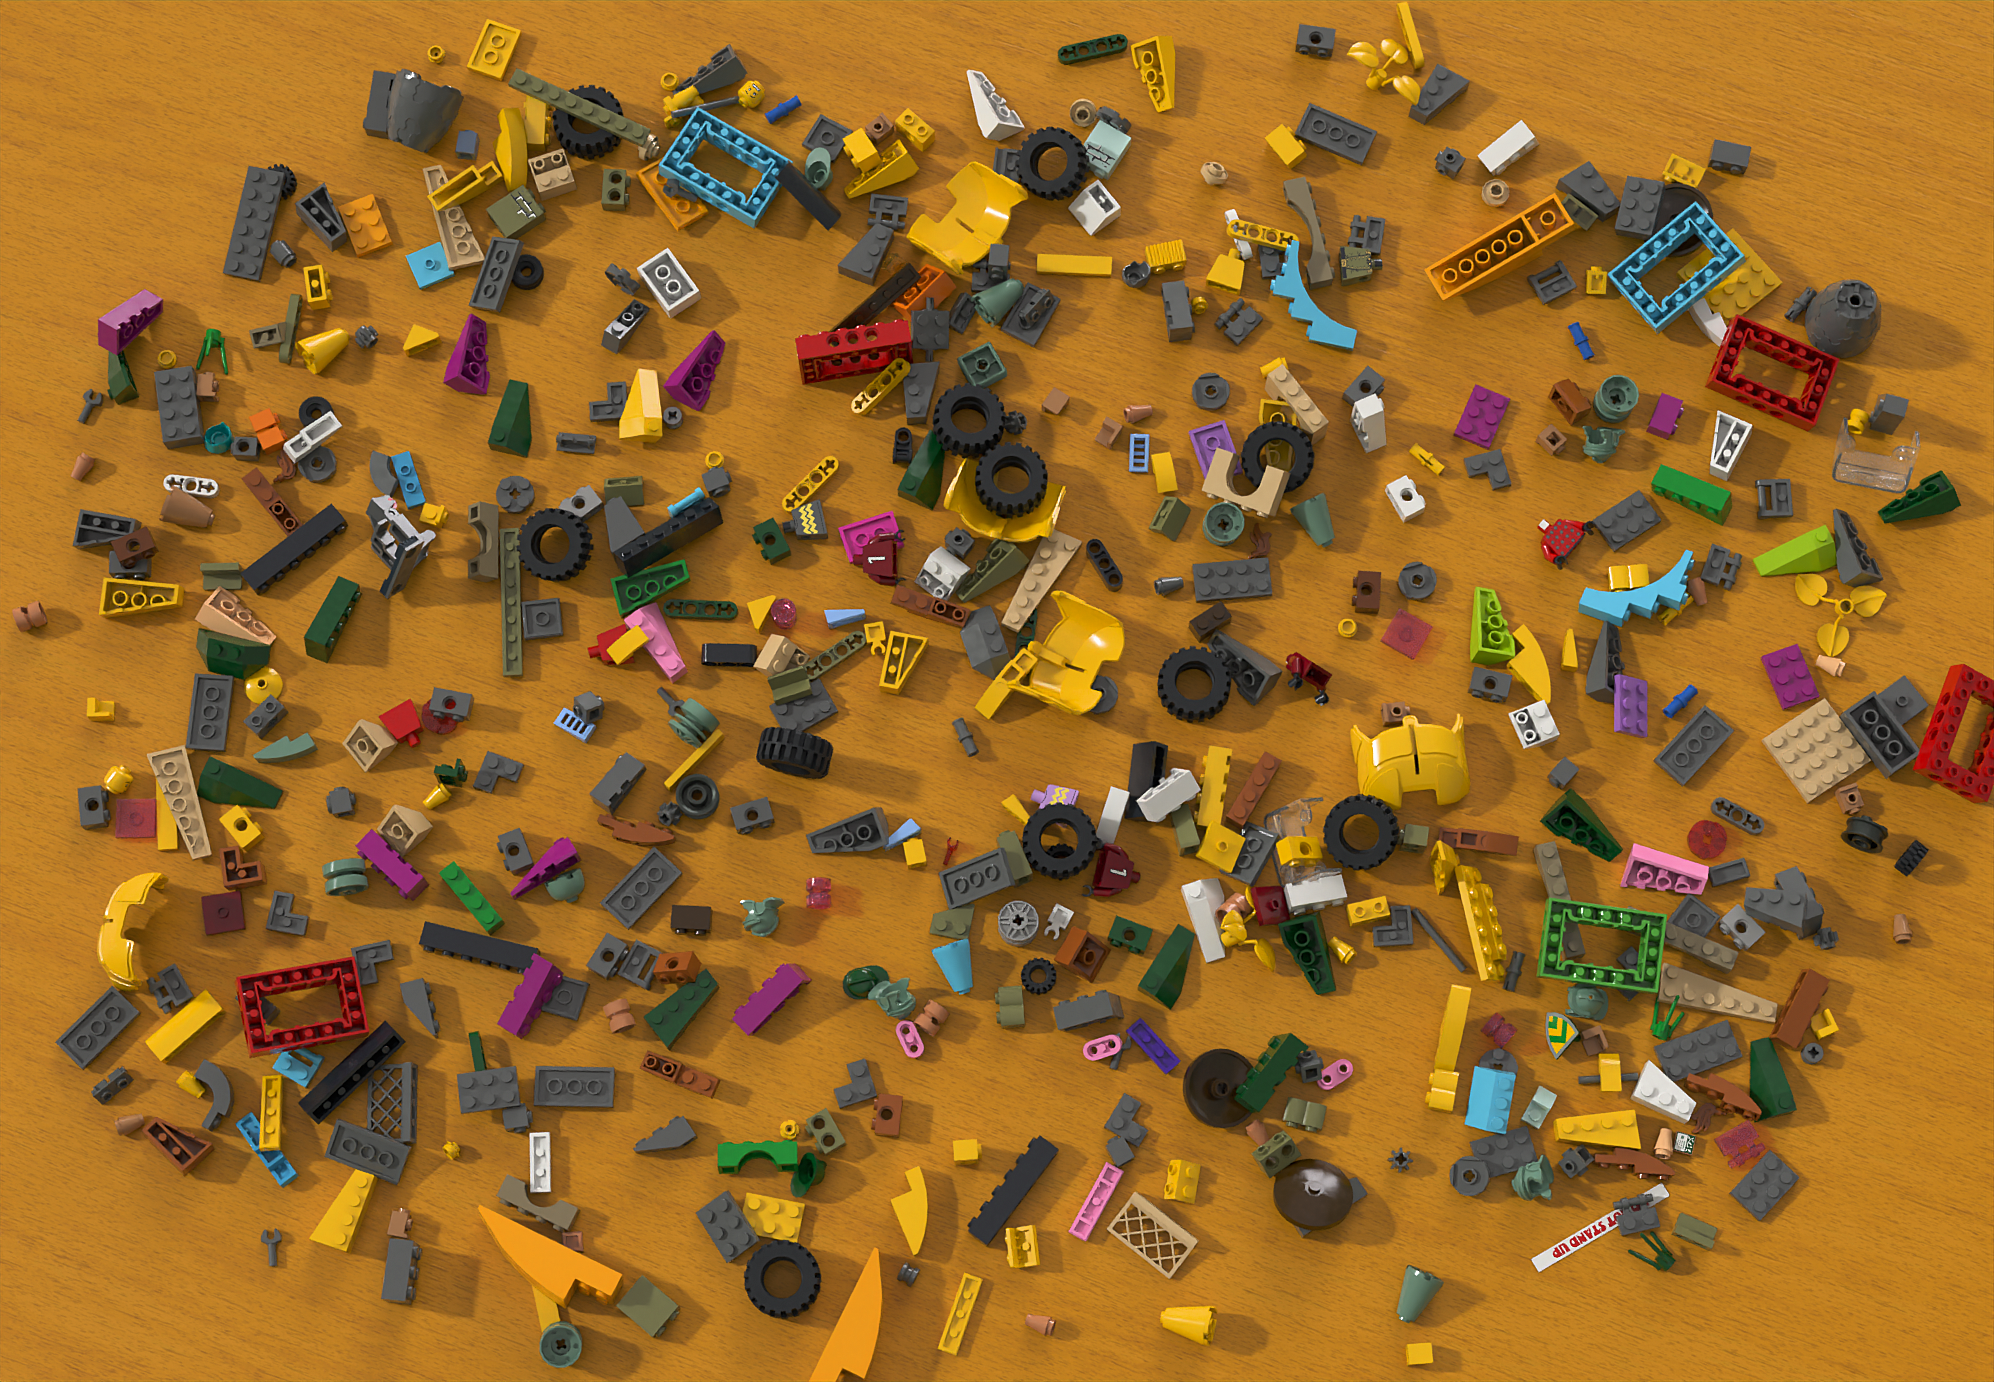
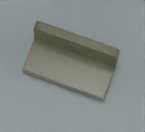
(627, 487)
(1170, 517)
(221, 574)
(790, 685)
(1694, 1231)

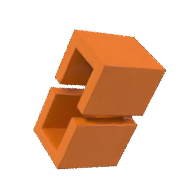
(268, 432)

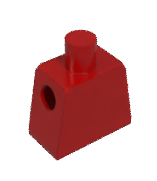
(605, 640)
(403, 723)

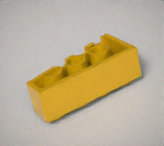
(133, 597)
(1214, 786)
(1600, 1130)
(345, 1216)

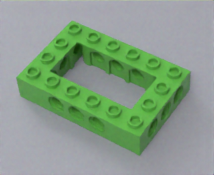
(1649, 924)

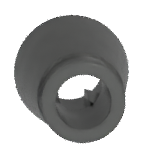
(1166, 585)

